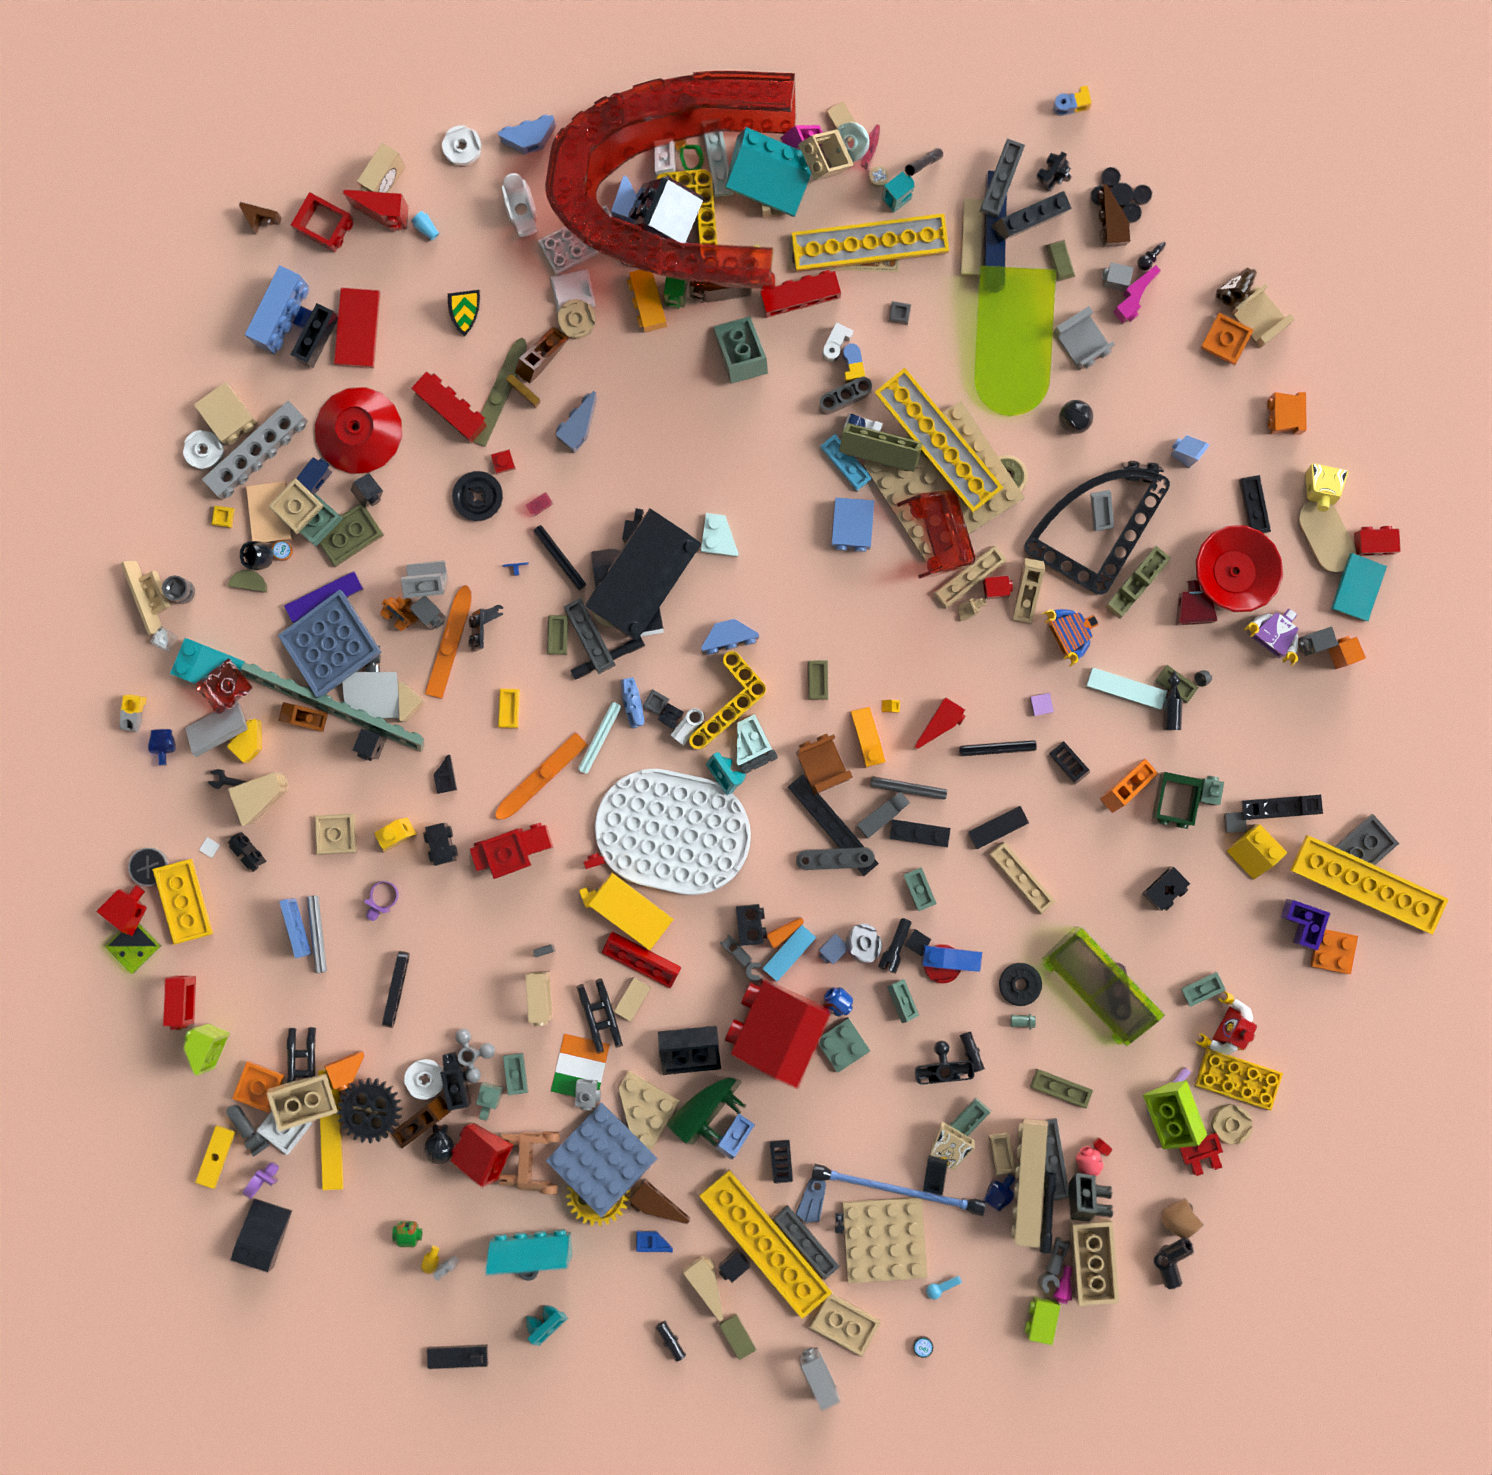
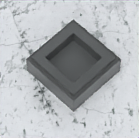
(899, 313)
(656, 702)
(1234, 822)
(544, 950)

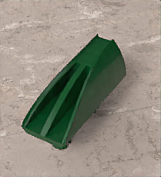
(695, 1115)

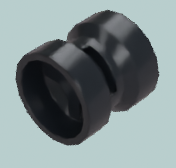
(670, 716)

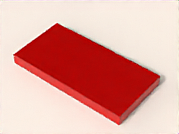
(357, 327)

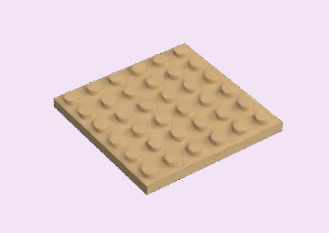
(900, 485)

